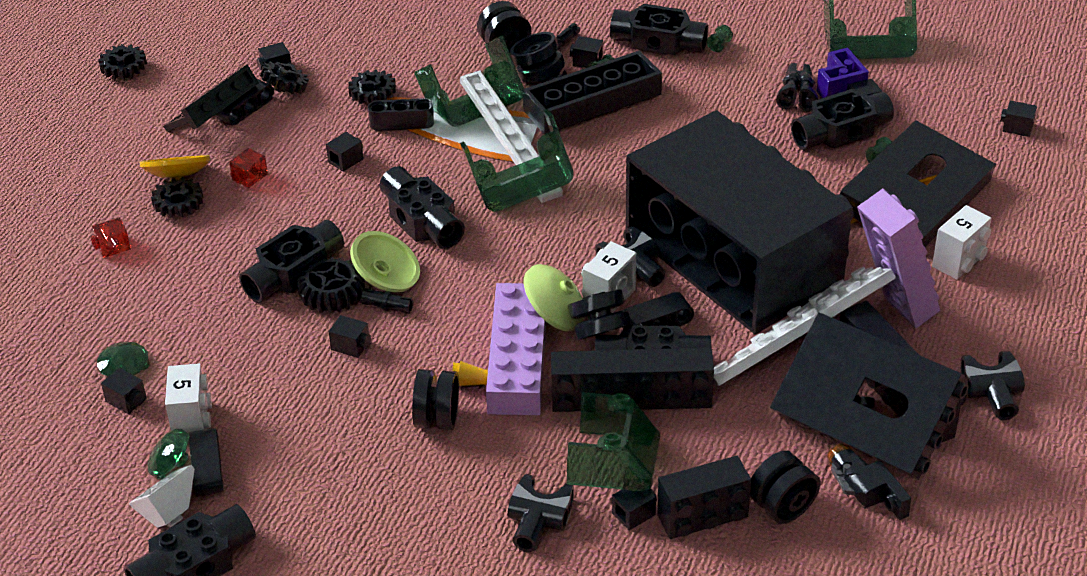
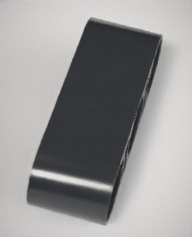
(247, 104)
(401, 114)
(662, 311)
(206, 462)

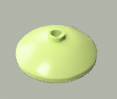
(385, 261)
(550, 294)

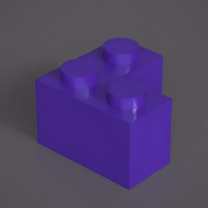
(840, 71)

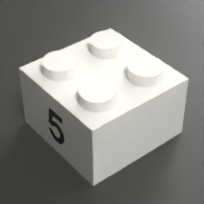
(961, 242)
(609, 271)
(187, 398)

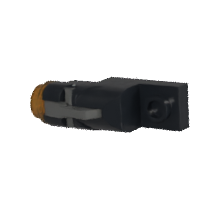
(868, 483)

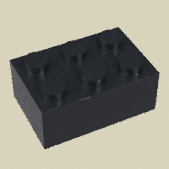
(703, 497)

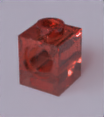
(248, 167)
(110, 237)

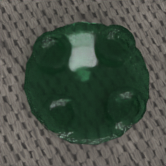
(124, 355)
(168, 453)

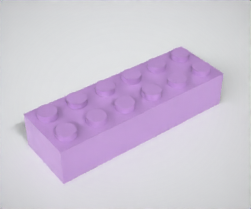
(898, 246)
(515, 354)

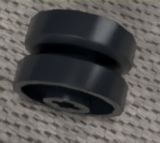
(503, 20)
(537, 57)
(599, 314)
(435, 399)
(784, 487)

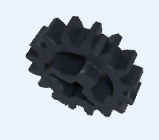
(122, 61)
(284, 77)
(371, 86)
(177, 197)

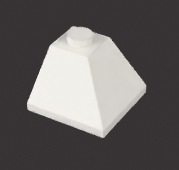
(167, 498)

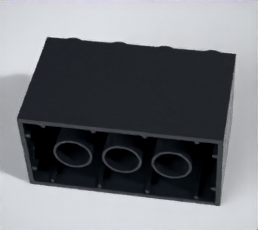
(738, 219)

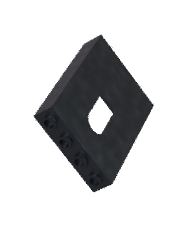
(933, 203)
(829, 374)

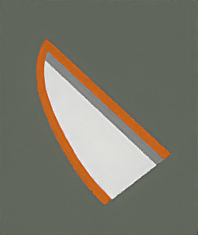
(475, 134)

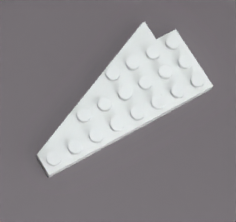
(800, 319)

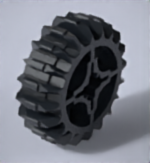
(330, 285)

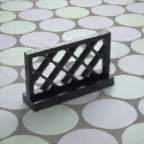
(215, 99)

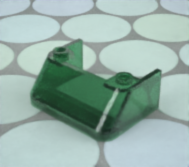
(898, 44)
(501, 76)
(526, 179)
(626, 452)

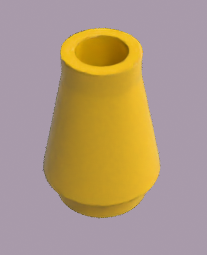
(470, 374)

